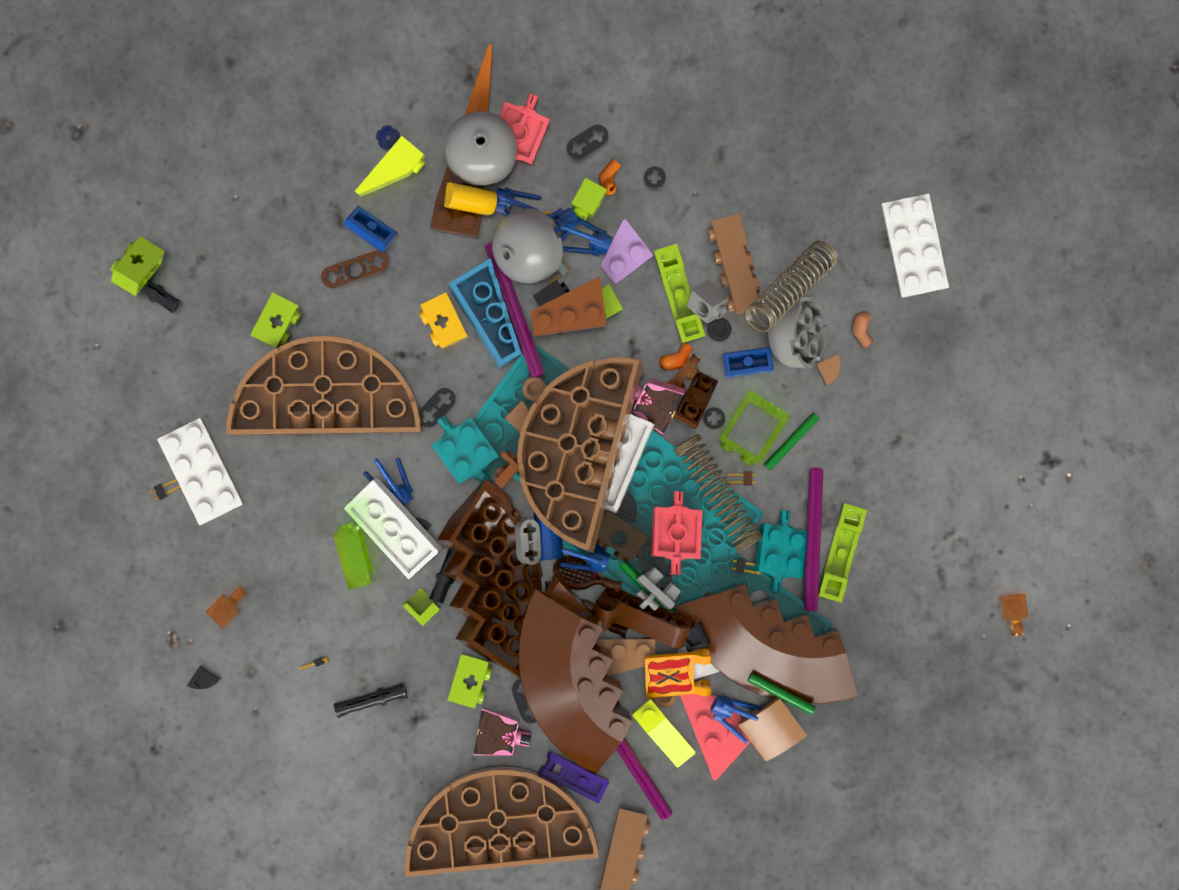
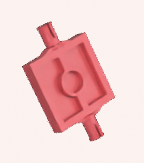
(527, 127)
(676, 533)

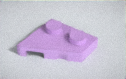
(625, 253)

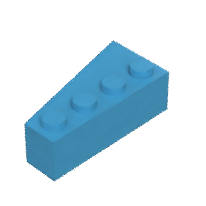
(486, 311)

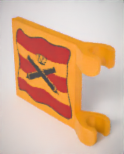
(675, 674)

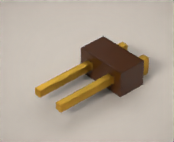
(747, 478)

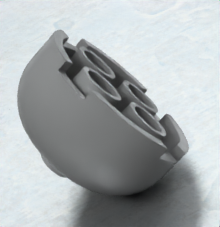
(485, 162)
(527, 246)
(790, 334)

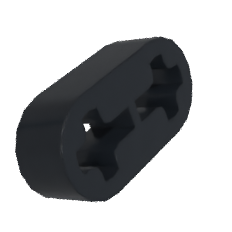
(584, 137)
(432, 402)
(660, 563)
(521, 703)

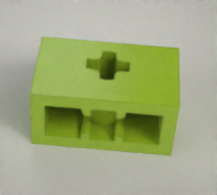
(588, 199)
(136, 265)
(274, 308)
(467, 666)

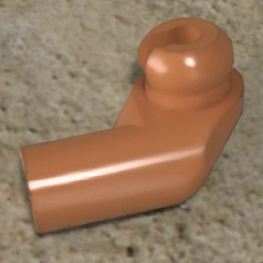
(860, 328)

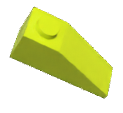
(395, 165)
(663, 732)

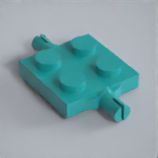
(464, 450)
(781, 551)

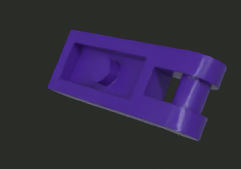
(574, 777)

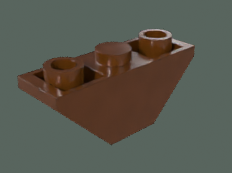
(695, 400)

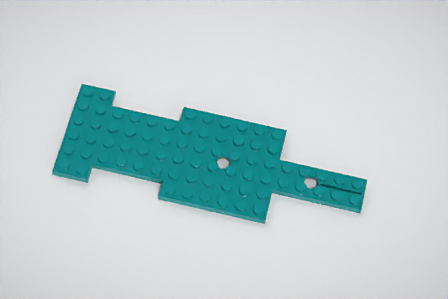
(651, 486)

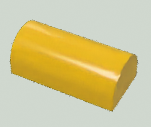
(470, 199)

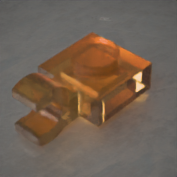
(688, 370)
(225, 608)
(1013, 609)

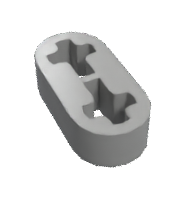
(528, 541)

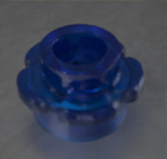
(382, 133)

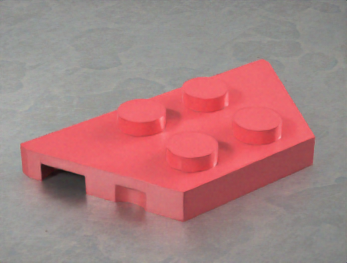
(716, 741)

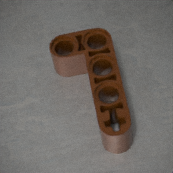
(625, 610)

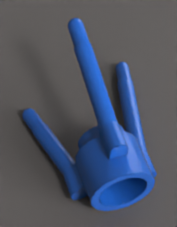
(506, 200)
(566, 218)
(599, 241)
(400, 492)
(596, 561)
(725, 706)

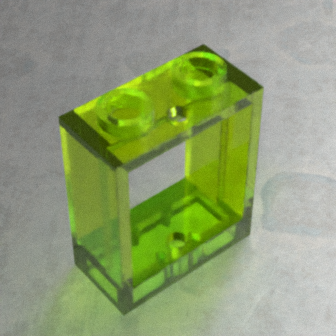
(766, 407)
(354, 556)

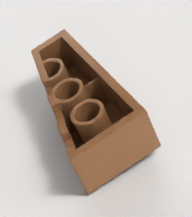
(735, 263)
(627, 652)
(624, 851)

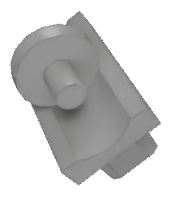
(665, 597)

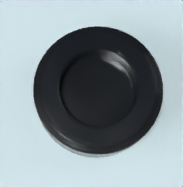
(719, 329)

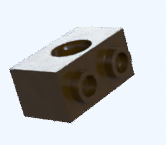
(634, 538)

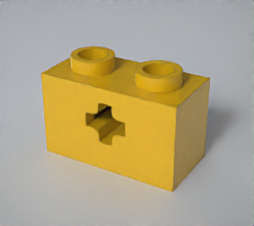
(442, 307)

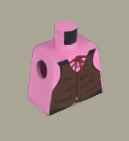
(658, 403)
(499, 734)

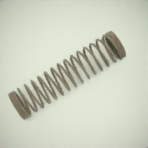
(763, 307)
(753, 536)

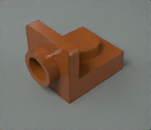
(505, 473)

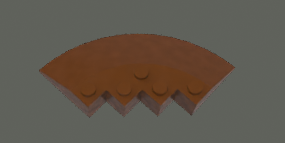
(490, 575)
(777, 649)
(568, 681)

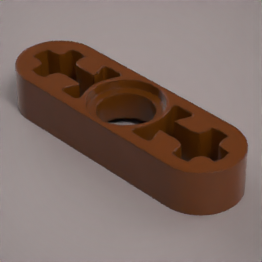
(340, 280)

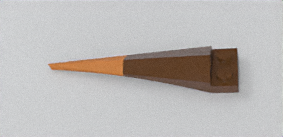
(455, 220)

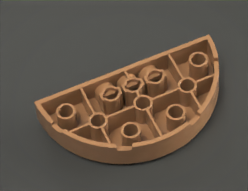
(323, 389)
(574, 446)
(498, 822)

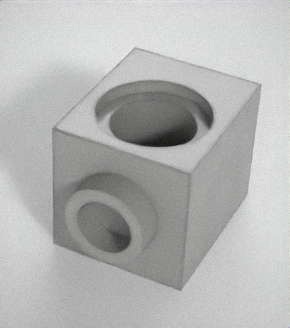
(708, 302)

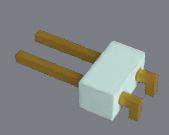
(563, 271)

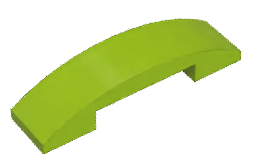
(678, 292)
(842, 552)

